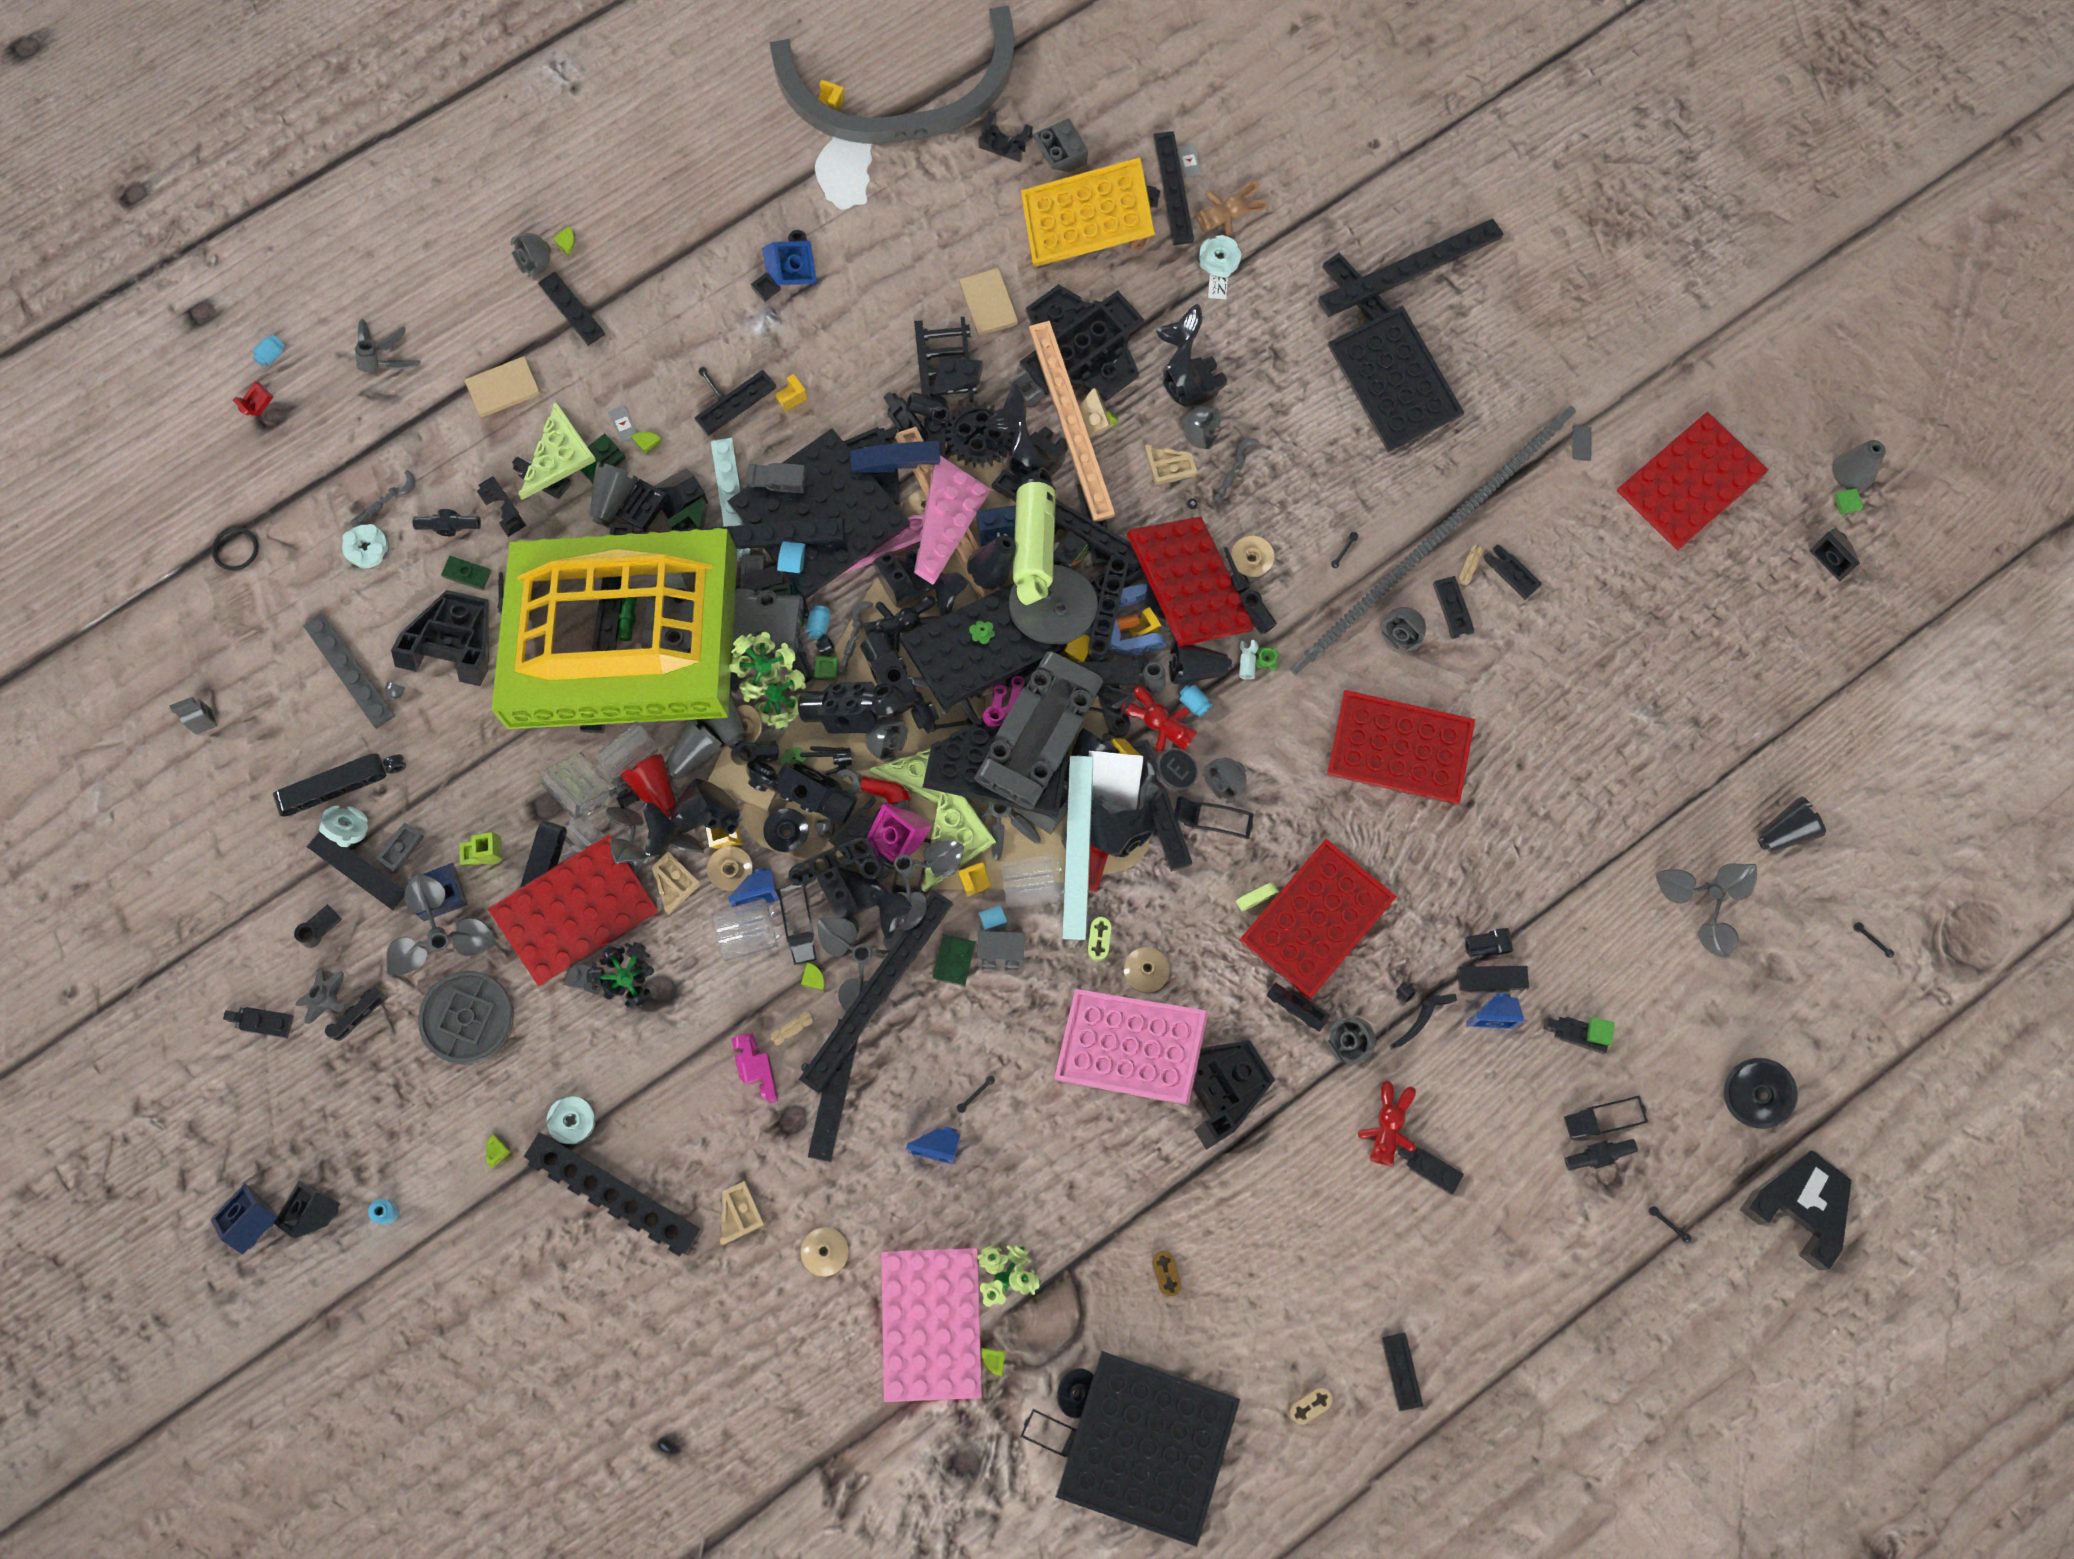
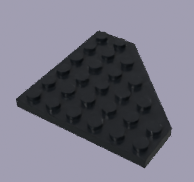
(958, 758)

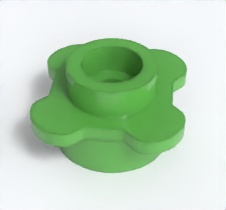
(1267, 652)

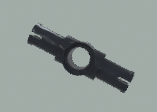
(446, 522)
(1601, 1154)

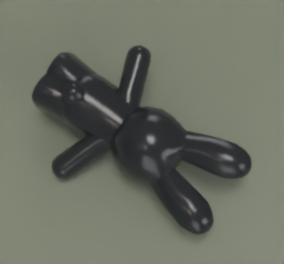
(903, 622)

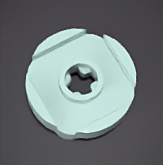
(1216, 266)
(356, 537)
(343, 835)
(575, 1133)

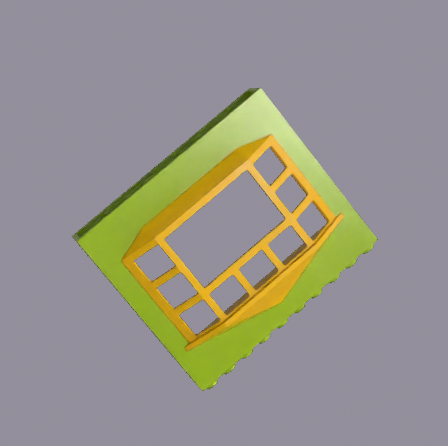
(617, 683)

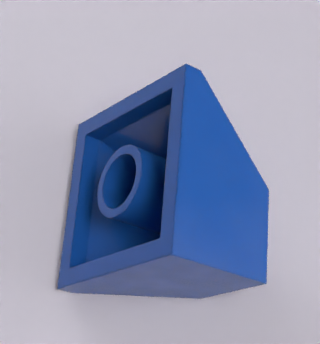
(790, 262)
(754, 888)
(1498, 1012)
(936, 1145)

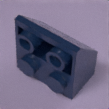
(453, 890)

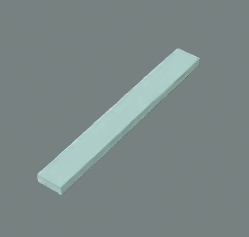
(1078, 847)

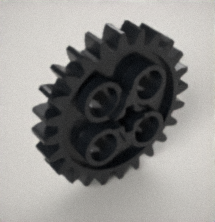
(977, 436)

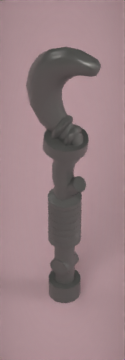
(1240, 459)
(407, 488)
(858, 625)

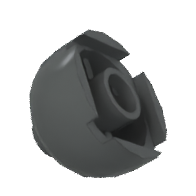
(531, 253)
(1200, 426)
(1404, 628)
(886, 737)
(1226, 778)
(1352, 1040)

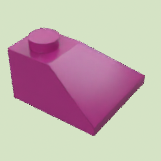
(898, 831)

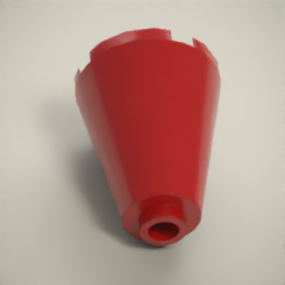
(652, 783)

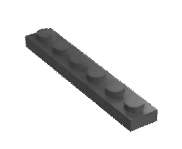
(348, 671)

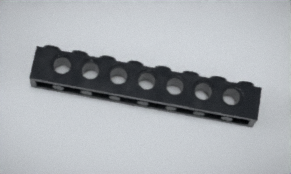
(544, 1146)

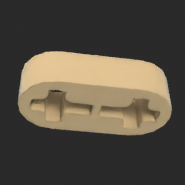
(1313, 1411)

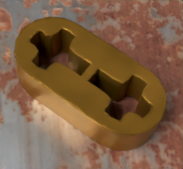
(1172, 1272)

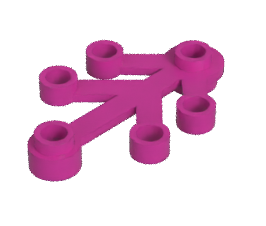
(996, 710)

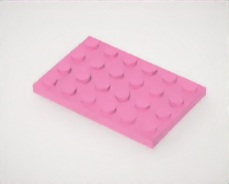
(1131, 1046)
(931, 1325)

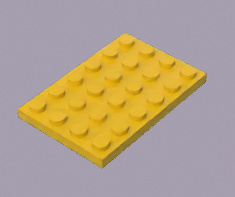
(1087, 212)

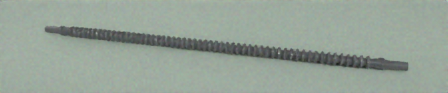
(1483, 493)

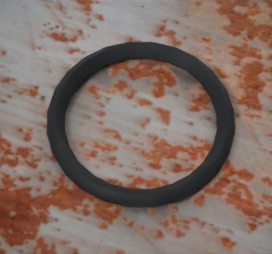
(221, 535)

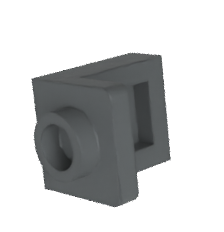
(1031, 390)
(577, 978)

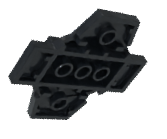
(1089, 339)

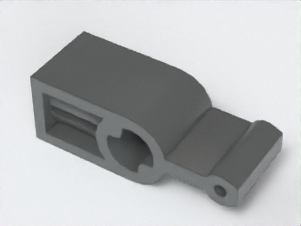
(777, 477)
(194, 715)

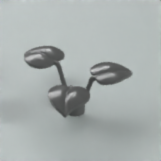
(635, 856)
(942, 857)
(1732, 878)
(420, 895)
(835, 938)

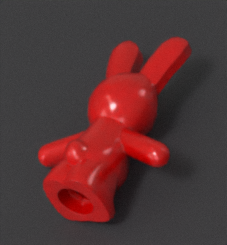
(1158, 718)
(1391, 1121)

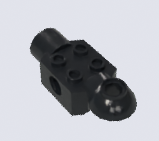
(890, 668)
(850, 705)
(804, 786)

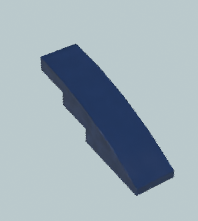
(895, 456)

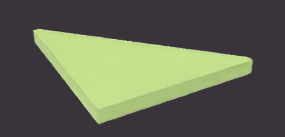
(556, 455)
(910, 773)
(961, 824)

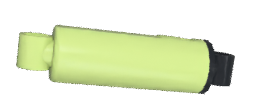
(1034, 536)

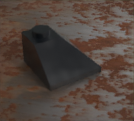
(682, 491)
(1836, 554)
(306, 1211)

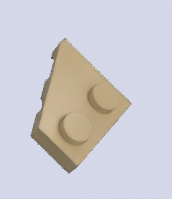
(1094, 413)
(1169, 465)
(673, 882)
(738, 1213)

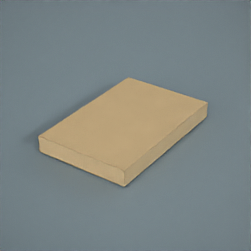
(988, 302)
(502, 387)
(734, 781)

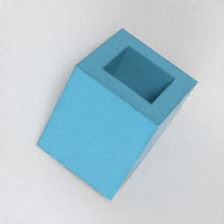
(791, 557)
(993, 919)

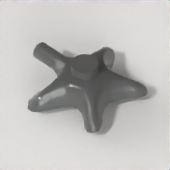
(322, 996)

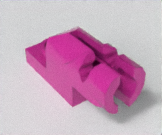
(754, 1067)

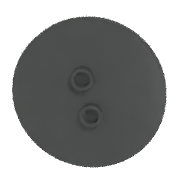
(1061, 615)
(465, 1017)

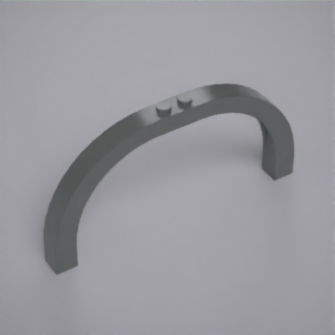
(905, 126)

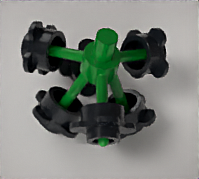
(615, 983)

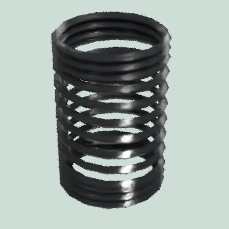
(631, 794)

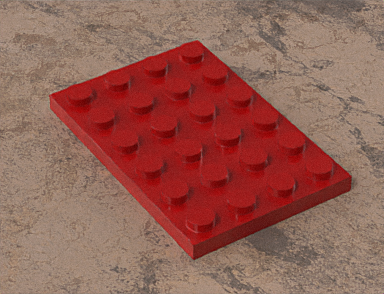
(1692, 480)
(1190, 581)
(1401, 747)
(572, 910)
(1317, 919)

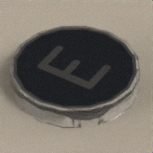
(1176, 770)

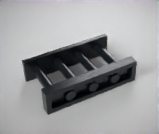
(925, 353)

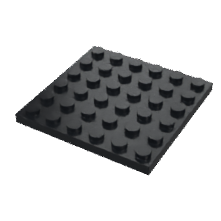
(828, 493)
(1148, 1448)

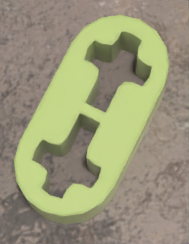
(1257, 896)
(1105, 939)

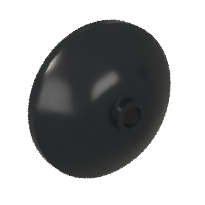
(1744, 1088)

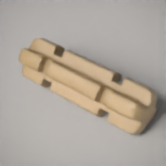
(1470, 565)
(791, 1028)

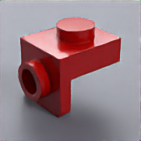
(254, 400)

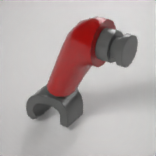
(891, 790)

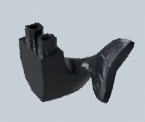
(1185, 378)
(1027, 450)
(905, 586)
(698, 806)
(1120, 829)
(853, 893)

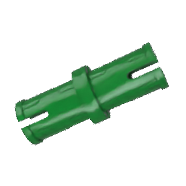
(627, 619)

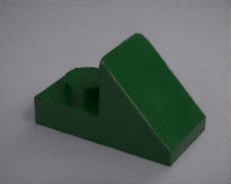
(693, 514)

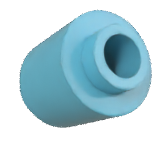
(268, 350)
(818, 622)
(1195, 700)
(389, 1215)

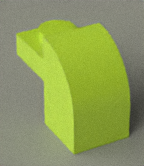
(481, 849)

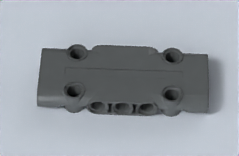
(779, 619)
(1039, 730)

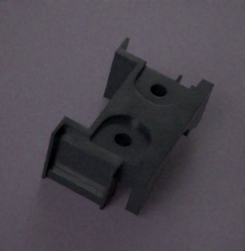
(998, 143)
(492, 491)

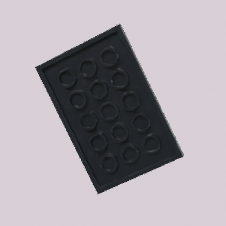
(1395, 379)
(961, 667)

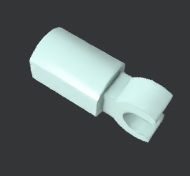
(1248, 660)

